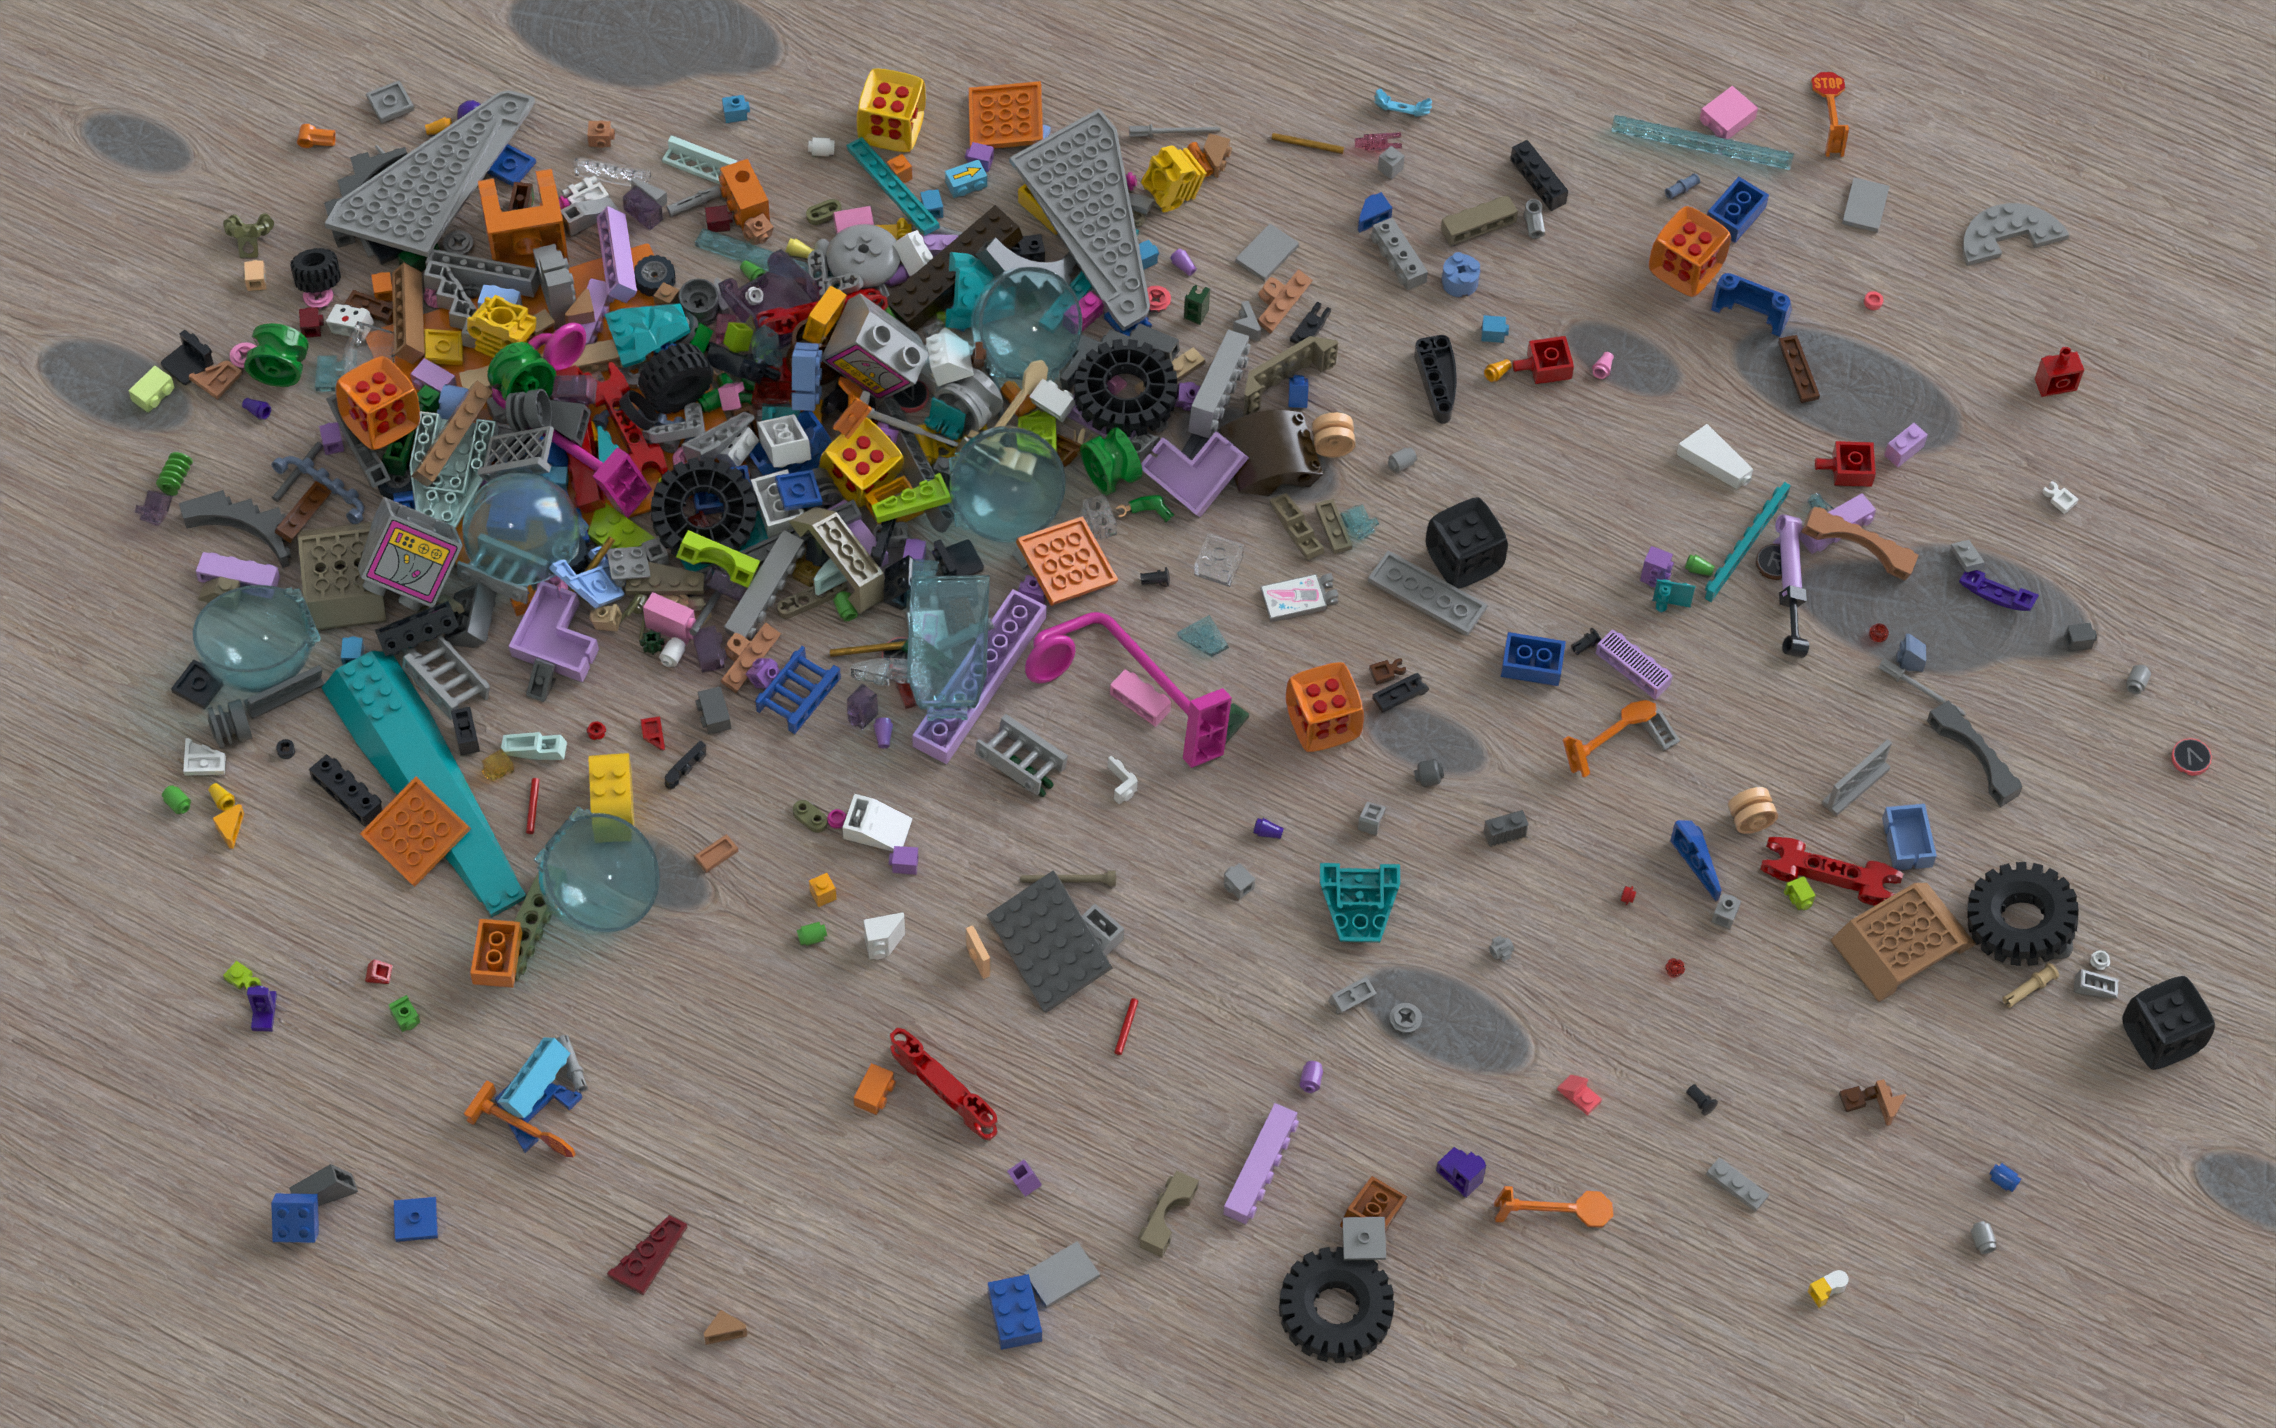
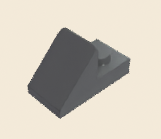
(541, 680)

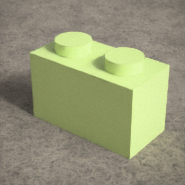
(151, 389)

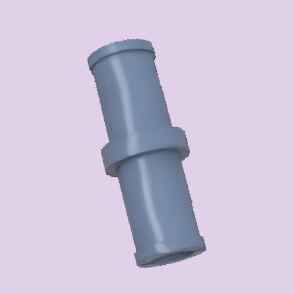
(1682, 186)

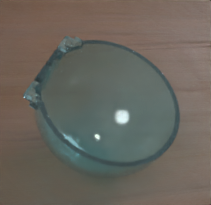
(1026, 319)
(1006, 483)
(521, 528)
(255, 637)
(598, 873)

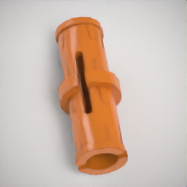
(1200, 157)

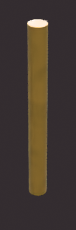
(1308, 143)
(600, 554)
(866, 648)

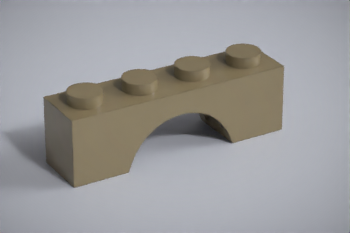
(1179, 1192)

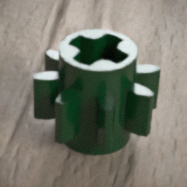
(652, 642)

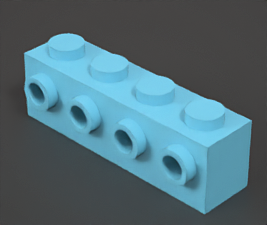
(534, 1077)

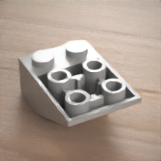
(1104, 928)

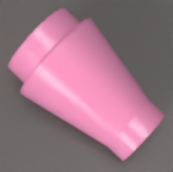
(1602, 367)

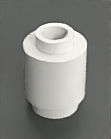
(821, 146)
(672, 652)

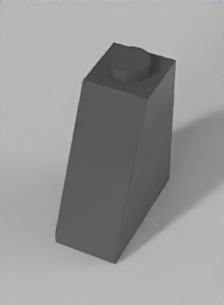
(570, 420)
(329, 1183)

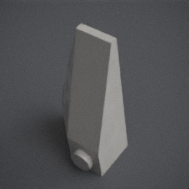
(716, 439)

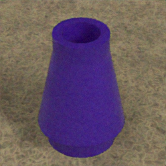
(258, 408)
(1265, 828)

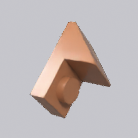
(1888, 1104)

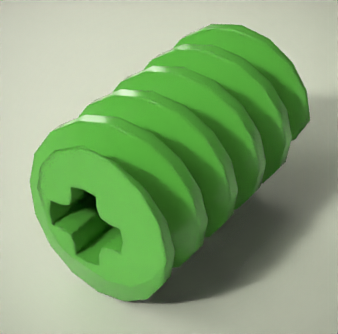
(174, 473)

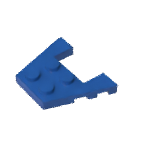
(560, 1093)

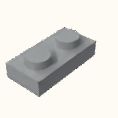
(1967, 555)

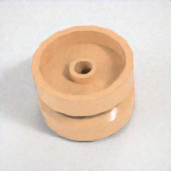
(1333, 434)
(1752, 810)

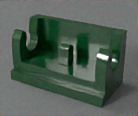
(1196, 305)

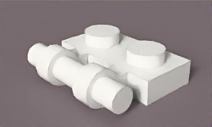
(590, 193)

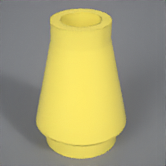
(798, 249)

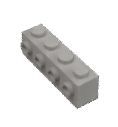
(1399, 254)

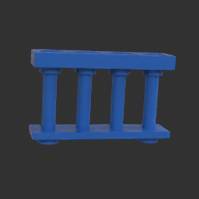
(806, 705)

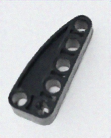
(1439, 355)

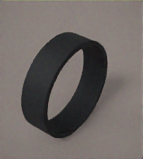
(632, 413)

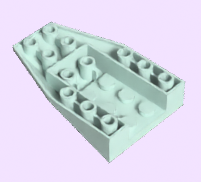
(458, 480)

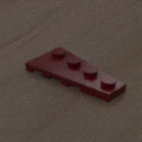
(649, 1256)

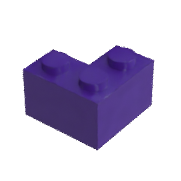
(1462, 1170)

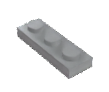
(1737, 1184)

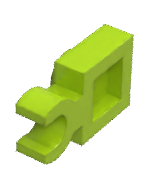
(240, 976)

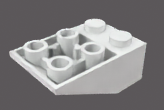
(875, 824)

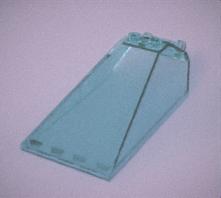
(948, 643)

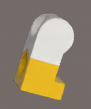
(1827, 1286)

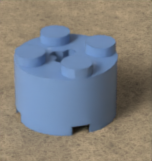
(1460, 275)
(449, 400)

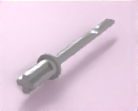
(1148, 131)
(1898, 674)

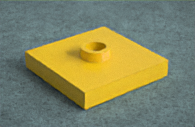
(443, 346)

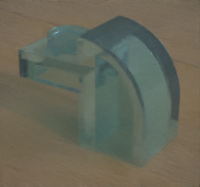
(764, 347)
(1358, 522)

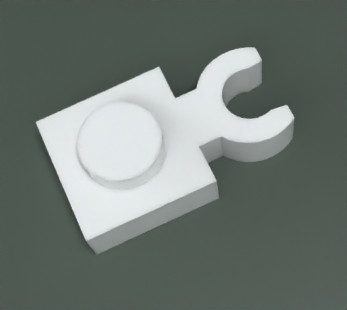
(2060, 499)

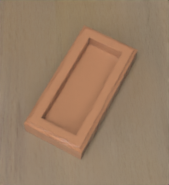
(716, 853)

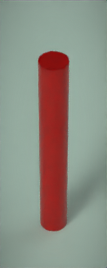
(532, 806)
(1126, 1026)

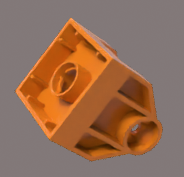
(538, 224)

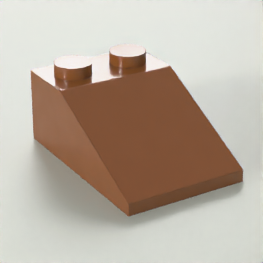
(1376, 1200)

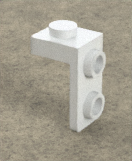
(1129, 785)

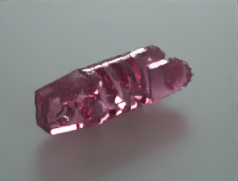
(1378, 141)

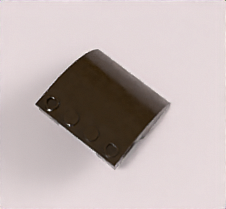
(1277, 451)

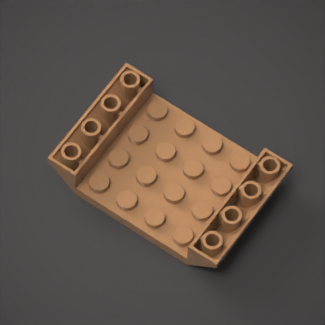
(1900, 939)

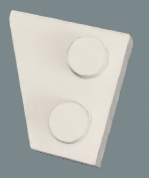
(202, 760)

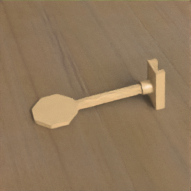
(1031, 378)

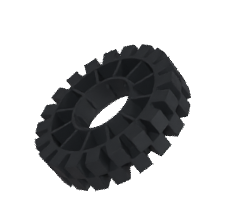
(1126, 414)
(709, 477)
(2022, 886)
(1331, 1271)

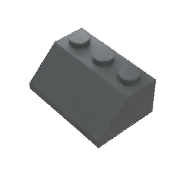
(475, 621)

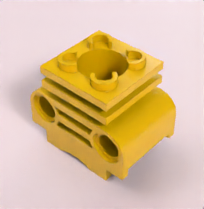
(1173, 177)
(499, 325)

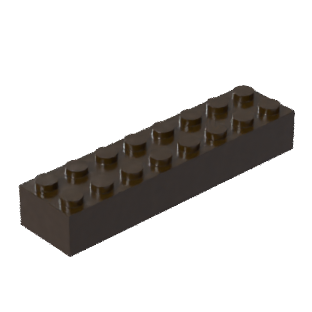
(934, 283)

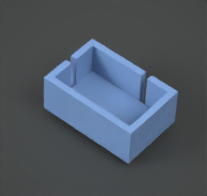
(806, 376)
(1909, 837)

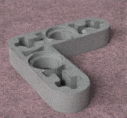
(823, 280)
(692, 427)

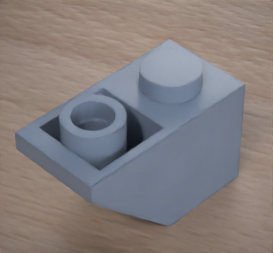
(1911, 654)

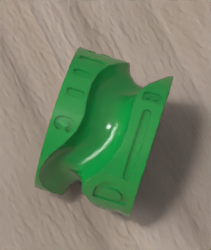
(277, 355)
(520, 369)
(1110, 461)

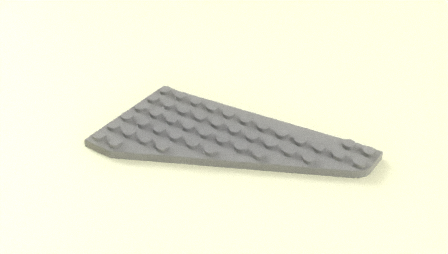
(426, 189)
(1086, 197)

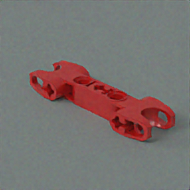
(785, 320)
(609, 393)
(1796, 862)
(943, 1084)

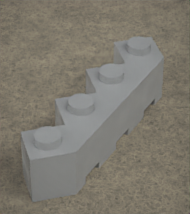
(451, 297)

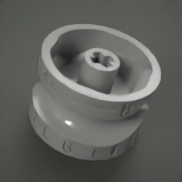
(975, 397)

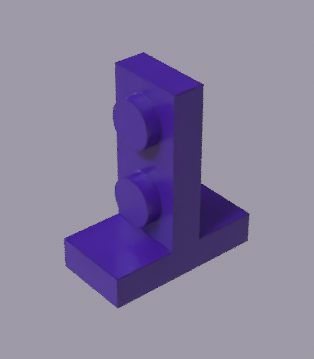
(263, 1008)

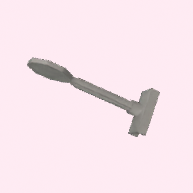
(901, 424)

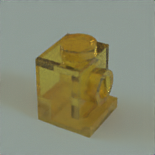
(805, 572)
(497, 765)

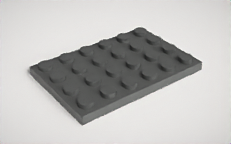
(1049, 941)

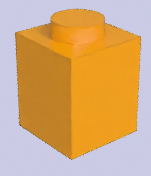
(822, 889)

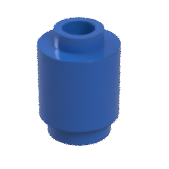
(2004, 1177)

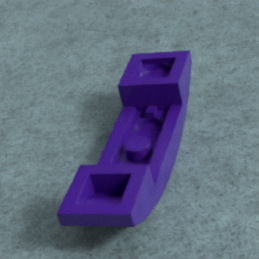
(1997, 593)

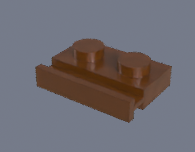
(1067, 449)

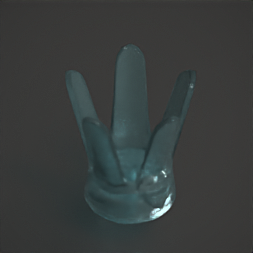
(1817, 501)

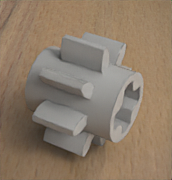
(1501, 948)

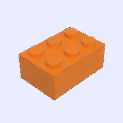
(496, 953)

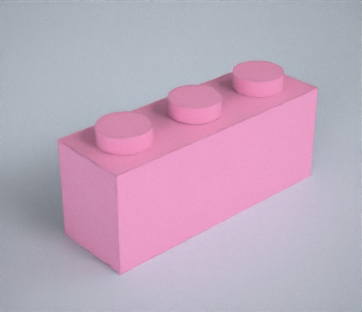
(1140, 697)

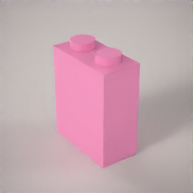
(1728, 113)
(668, 617)

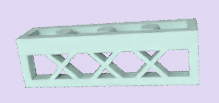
(698, 154)

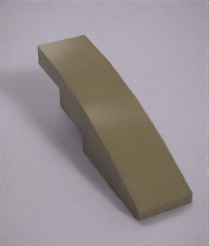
(1296, 526)

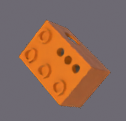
(743, 192)

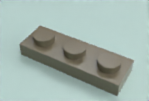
(1333, 526)

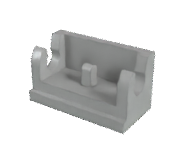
(1352, 995)

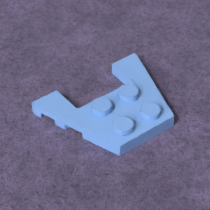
(593, 584)

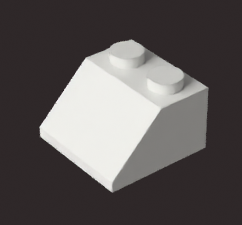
(883, 934)

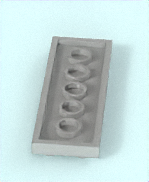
(1427, 593)

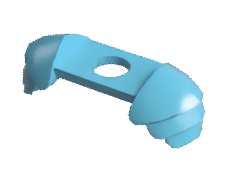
(1384, 102)

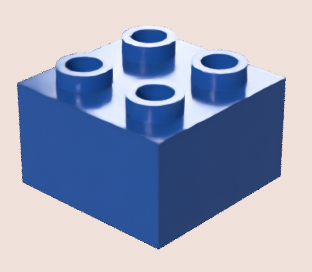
(295, 1218)

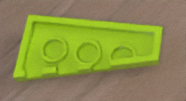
(925, 496)

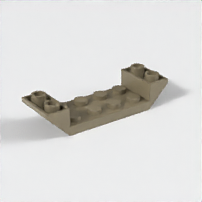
(1314, 350)
(846, 554)

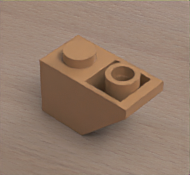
(1217, 150)

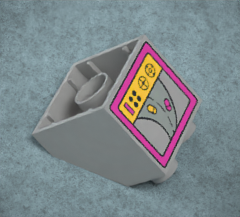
(875, 349)
(408, 554)

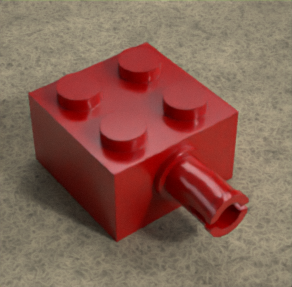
(1548, 360)
(2059, 373)
(1851, 464)

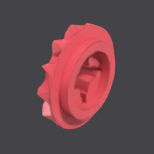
(1161, 293)

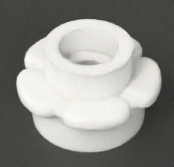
(749, 295)
(2100, 955)

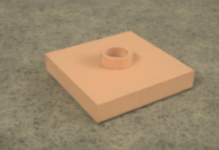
(977, 952)

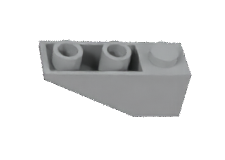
(583, 214)

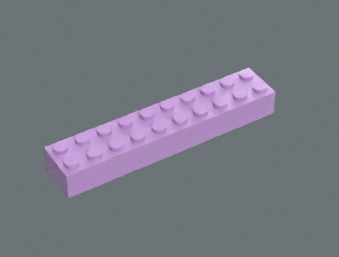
(1013, 630)

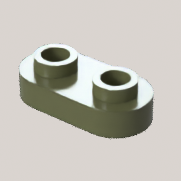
(822, 211)
(808, 816)

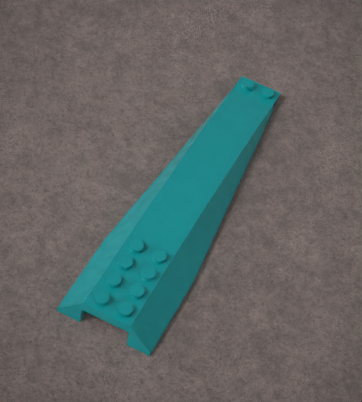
(405, 742)

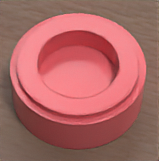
(1873, 300)

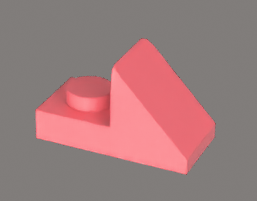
(1579, 1094)

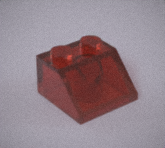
(772, 394)

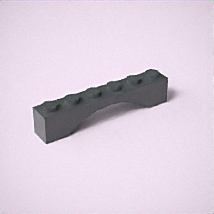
(1950, 723)

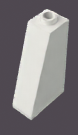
(1715, 457)

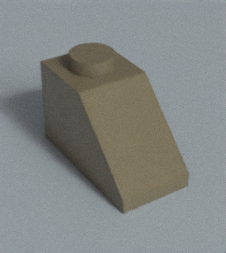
(216, 587)

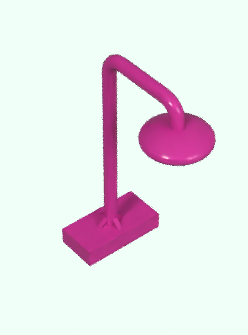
(618, 474)
(1206, 715)

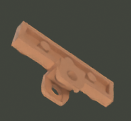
(1281, 298)
(745, 653)

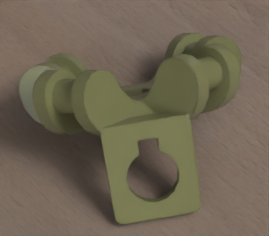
(248, 232)

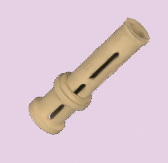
(2037, 980)

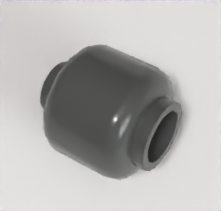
(1429, 773)

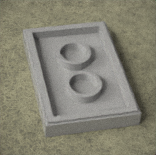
(1865, 204)
(1267, 252)
(1062, 1274)

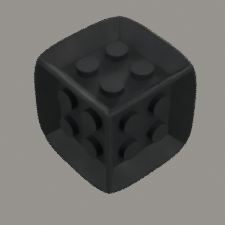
(1466, 542)
(2168, 1022)

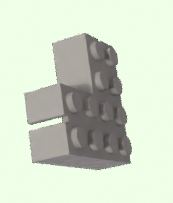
(555, 282)

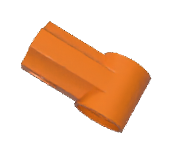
(311, 136)
(1010, 391)

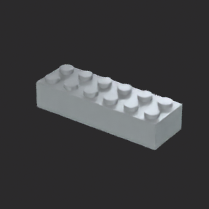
(1219, 384)

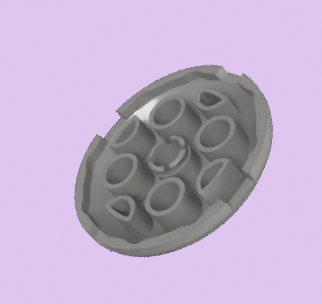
(878, 257)

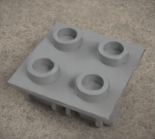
(628, 564)

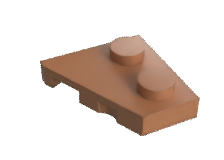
(217, 378)

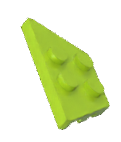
(1041, 424)
(611, 523)

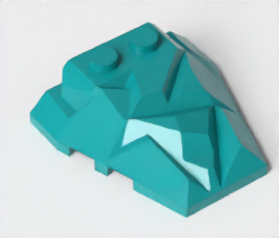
(969, 281)
(645, 329)
(1360, 899)

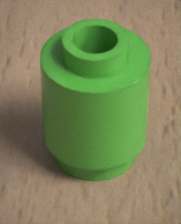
(844, 606)
(176, 799)
(811, 933)

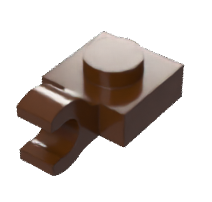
(1855, 1098)

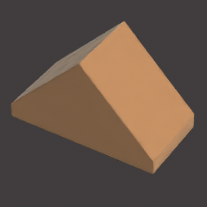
(581, 310)
(724, 1328)

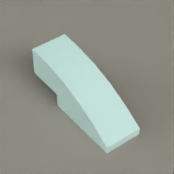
(828, 577)
(534, 746)

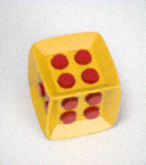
(891, 109)
(862, 461)

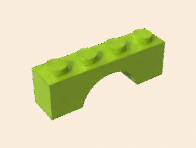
(701, 549)

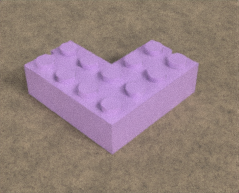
(1198, 480)
(546, 634)

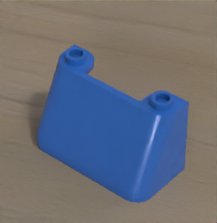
(1737, 290)
(818, 442)

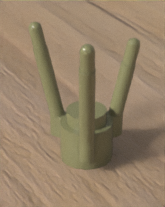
(636, 607)

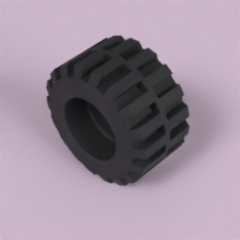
(315, 270)

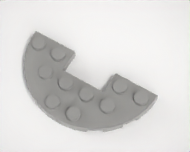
(2006, 222)

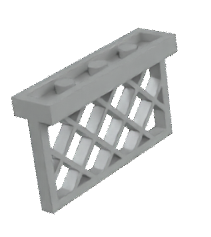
(530, 464)
(1858, 780)

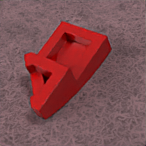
(653, 732)

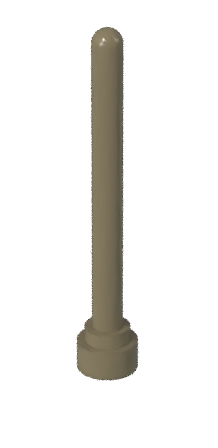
(1108, 878)

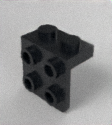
(188, 358)
(957, 559)
(898, 582)

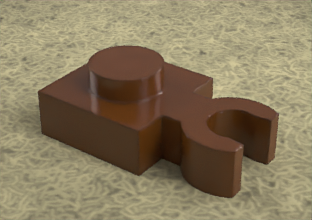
(1385, 672)

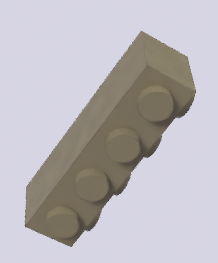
(1479, 220)

